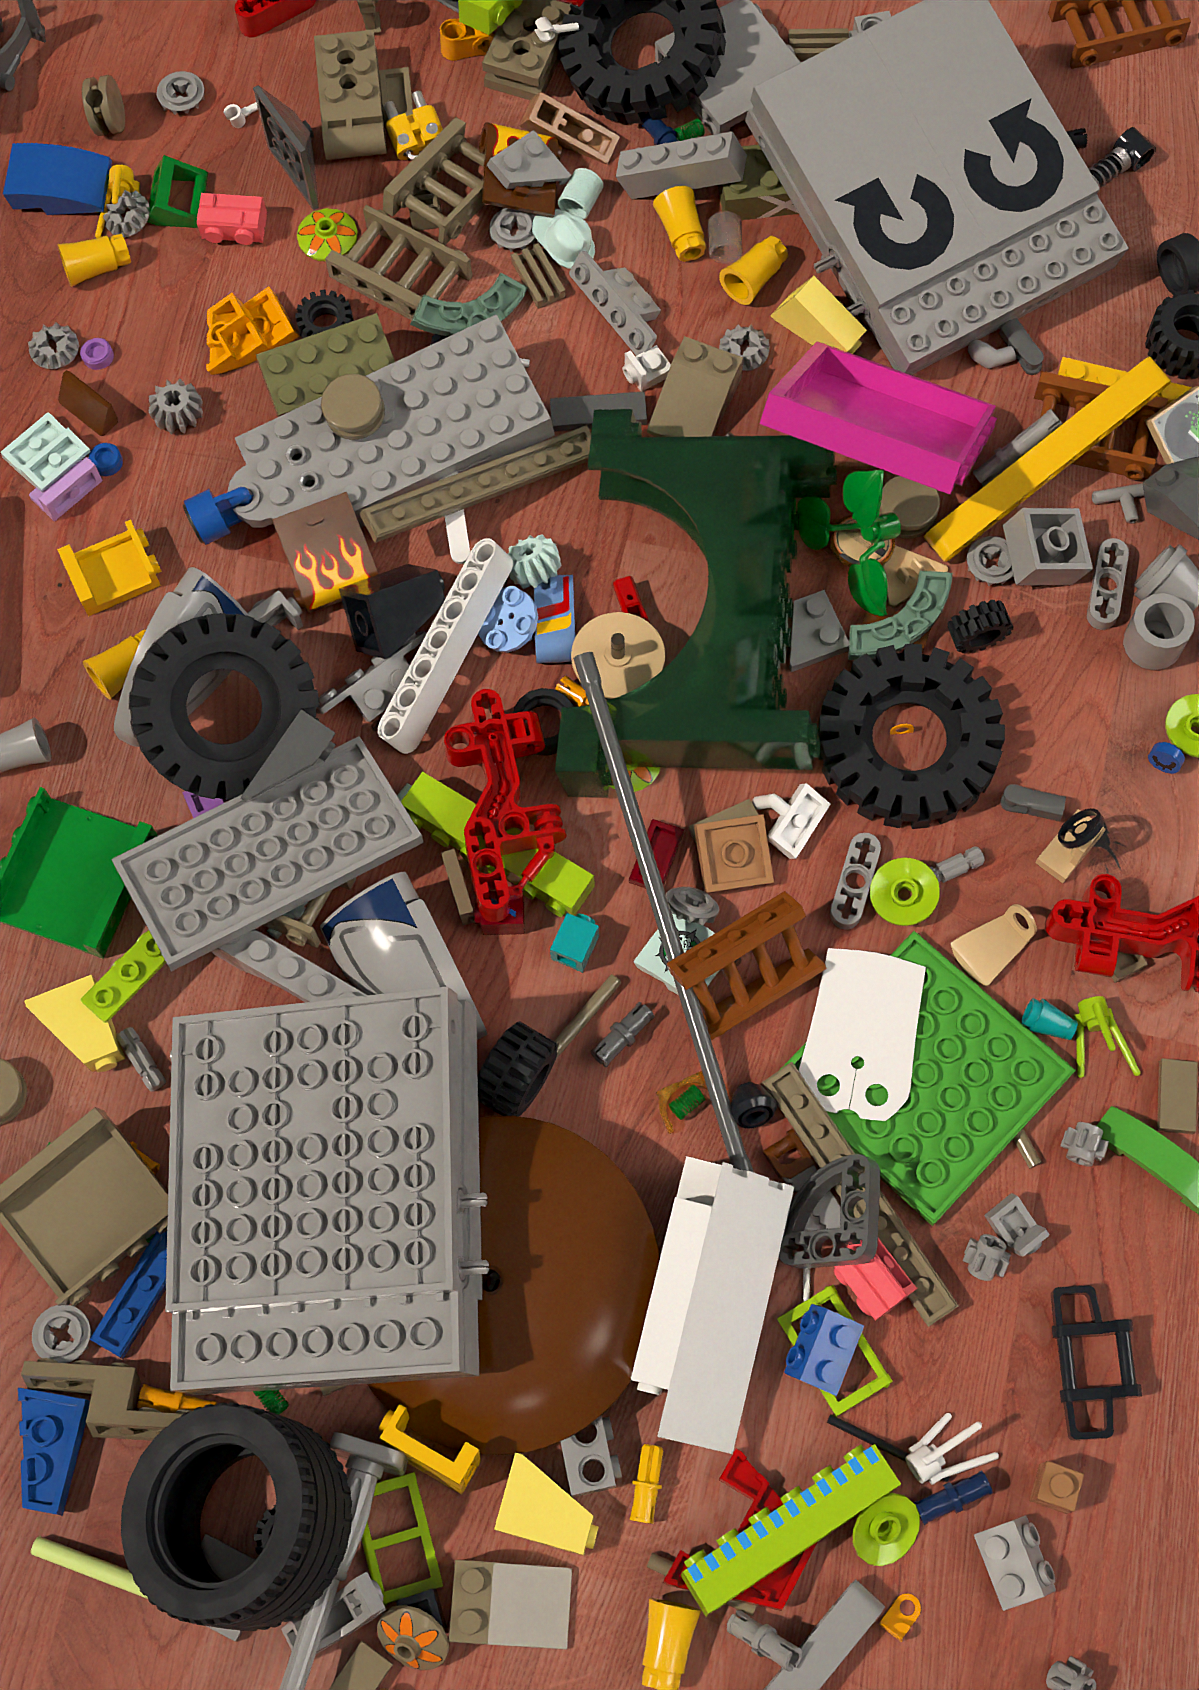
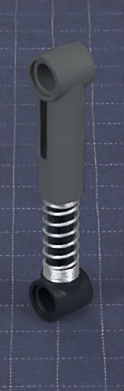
(1128, 152)

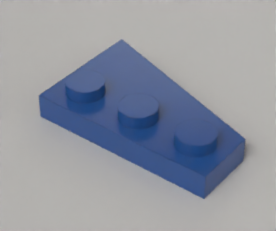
(51, 1443)

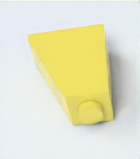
(819, 317)
(77, 1026)
(543, 1511)

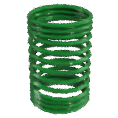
(694, 127)
(678, 1106)
(272, 1403)

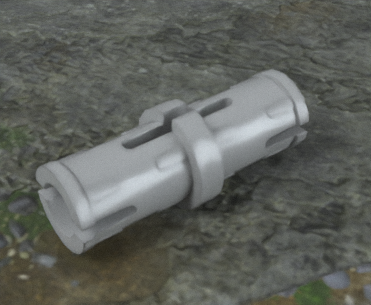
(764, 1640)

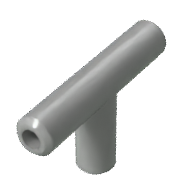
(1125, 495)

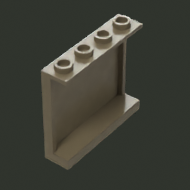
(83, 1206)

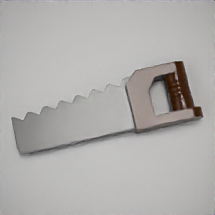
(798, 1173)

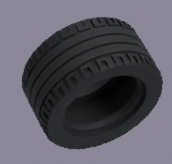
(166, 1508)

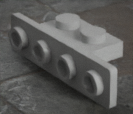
(618, 300)
(374, 687)

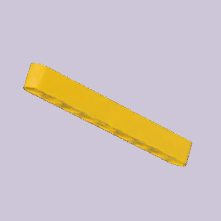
(1047, 459)

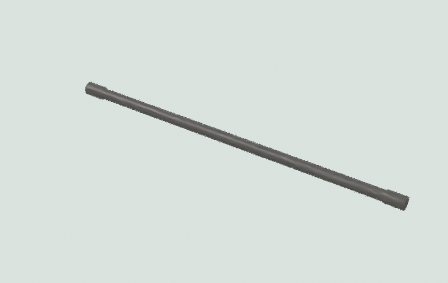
(591, 683)

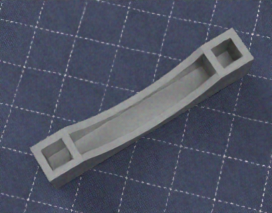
(284, 968)

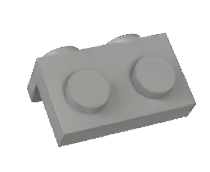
(1016, 1562)

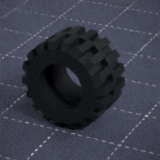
(1166, 345)
(515, 1070)

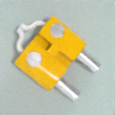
(412, 132)

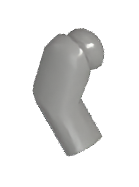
(988, 356)

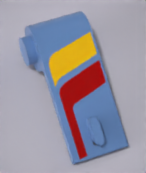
(555, 620)

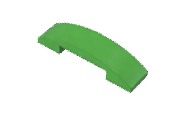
(1153, 1153)

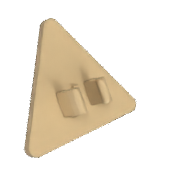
(903, 574)

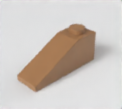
(570, 128)

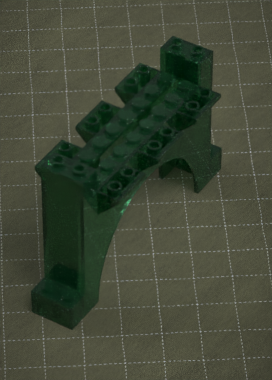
(725, 686)

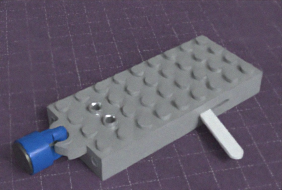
(443, 415)

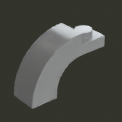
(351, 1609)

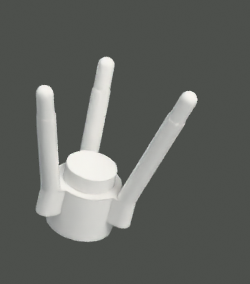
(927, 1461)

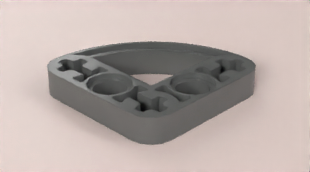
(851, 1228)

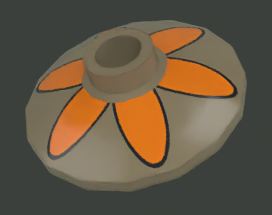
(413, 1637)

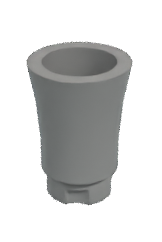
(24, 746)

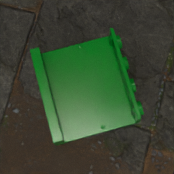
(63, 876)

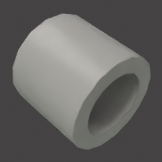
(1158, 631)

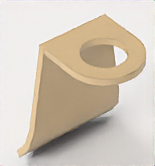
(993, 945)

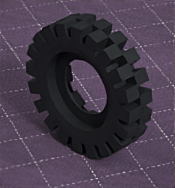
(629, 92)
(919, 679)
(165, 681)

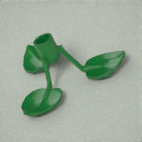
(863, 498)

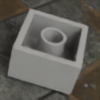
(1047, 546)

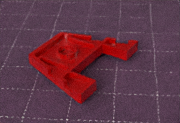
(777, 1586)

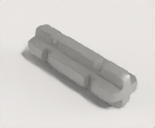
(958, 864)
(141, 1059)

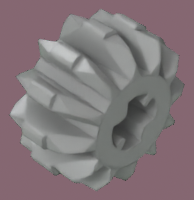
(175, 406)

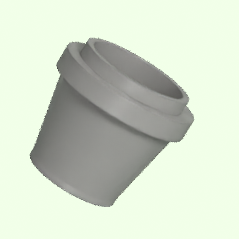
(1170, 574)

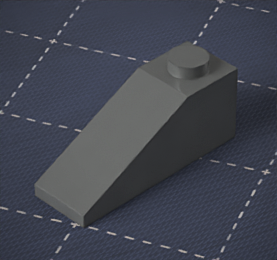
(294, 753)

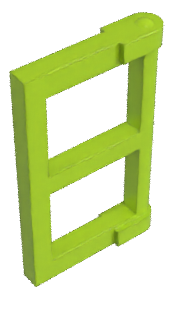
(883, 1380)
(369, 1545)

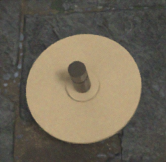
(624, 649)

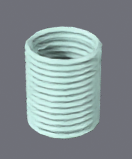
(581, 193)

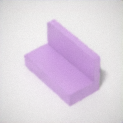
(67, 489)

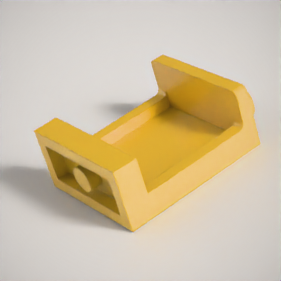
(111, 570)
(452, 1474)

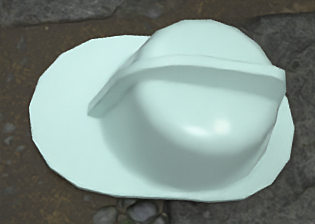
(563, 236)

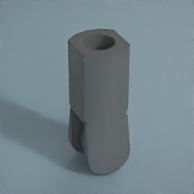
(1026, 351)
(1035, 803)

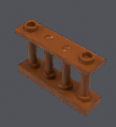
(1117, 45)
(1078, 393)
(735, 941)

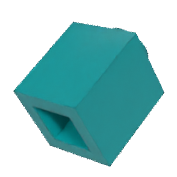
(575, 941)

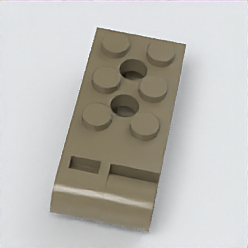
(517, 57)
(350, 95)

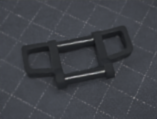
(1070, 1392)

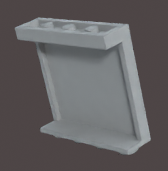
(750, 57)

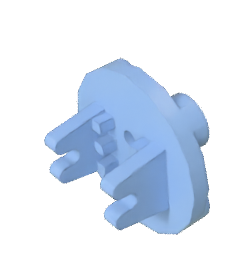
(515, 631)

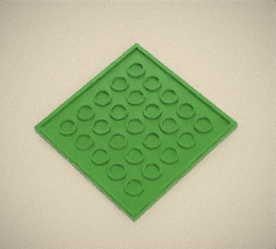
(969, 1094)

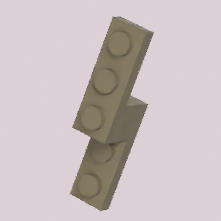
(113, 1396)

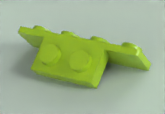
(124, 978)

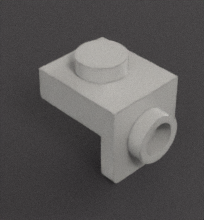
(276, 609)
(1016, 1226)

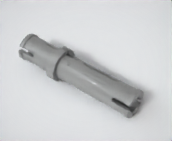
(1018, 447)

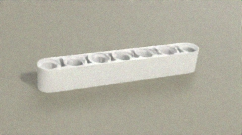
(445, 646)

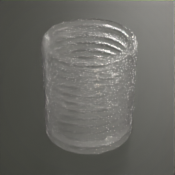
(725, 237)

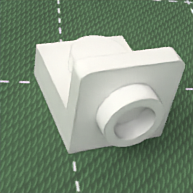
(646, 368)

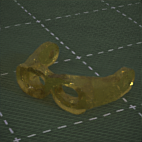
(666, 1092)

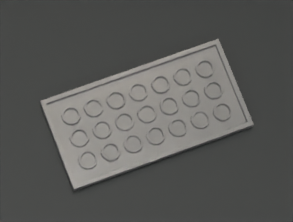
(266, 854)

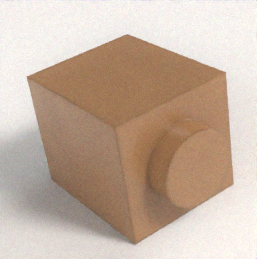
(1056, 1487)

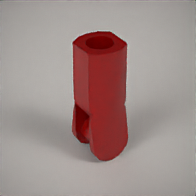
(629, 597)

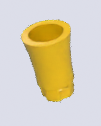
(681, 221)
(93, 257)
(751, 272)
(111, 667)
(667, 1642)

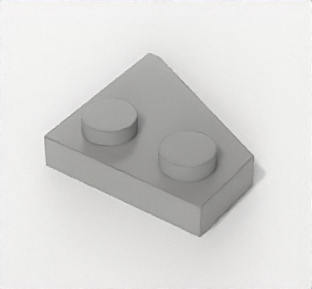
(527, 163)
(815, 632)

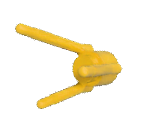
(120, 179)

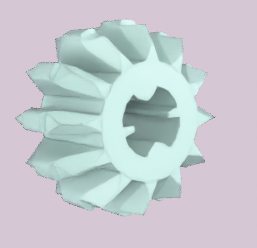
(534, 561)

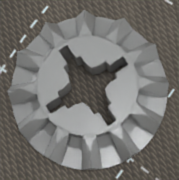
(182, 83)
(133, 220)
(502, 224)
(66, 343)
(758, 345)
(988, 548)
(692, 905)
(58, 1317)

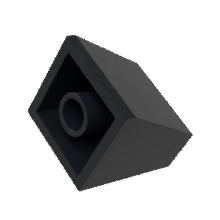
(391, 607)

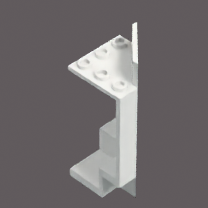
(711, 1300)

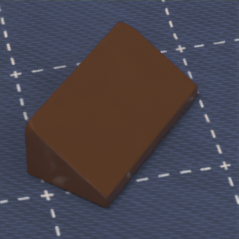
(86, 404)

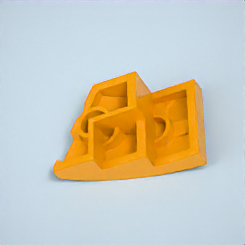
(246, 329)

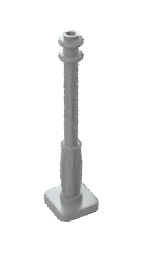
(364, 1466)

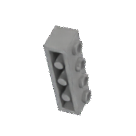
(687, 162)

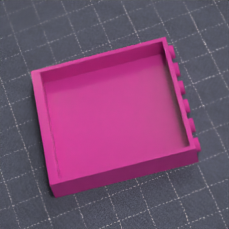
(880, 417)

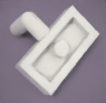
(796, 818)

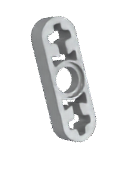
(1099, 594)
(857, 905)

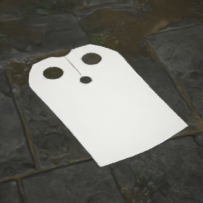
(867, 1011)

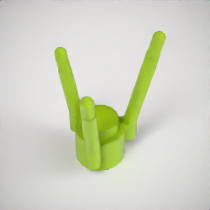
(1097, 1016)

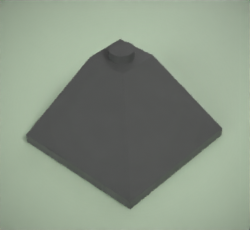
(289, 143)
(1174, 495)

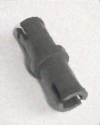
(622, 1034)

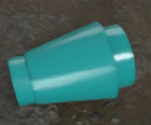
(1048, 1020)

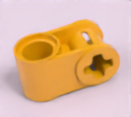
(462, 41)

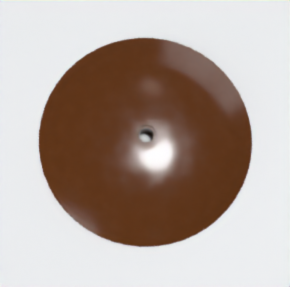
(569, 1300)

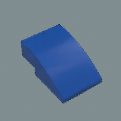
(56, 179)

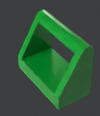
(175, 170)

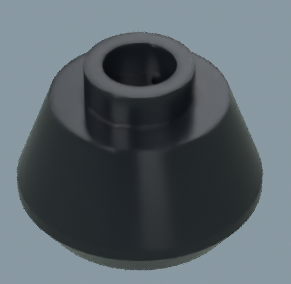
(752, 1105)

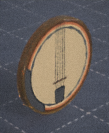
(850, 545)

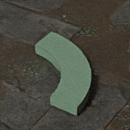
(452, 317)
(908, 624)

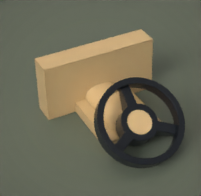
(1072, 843)

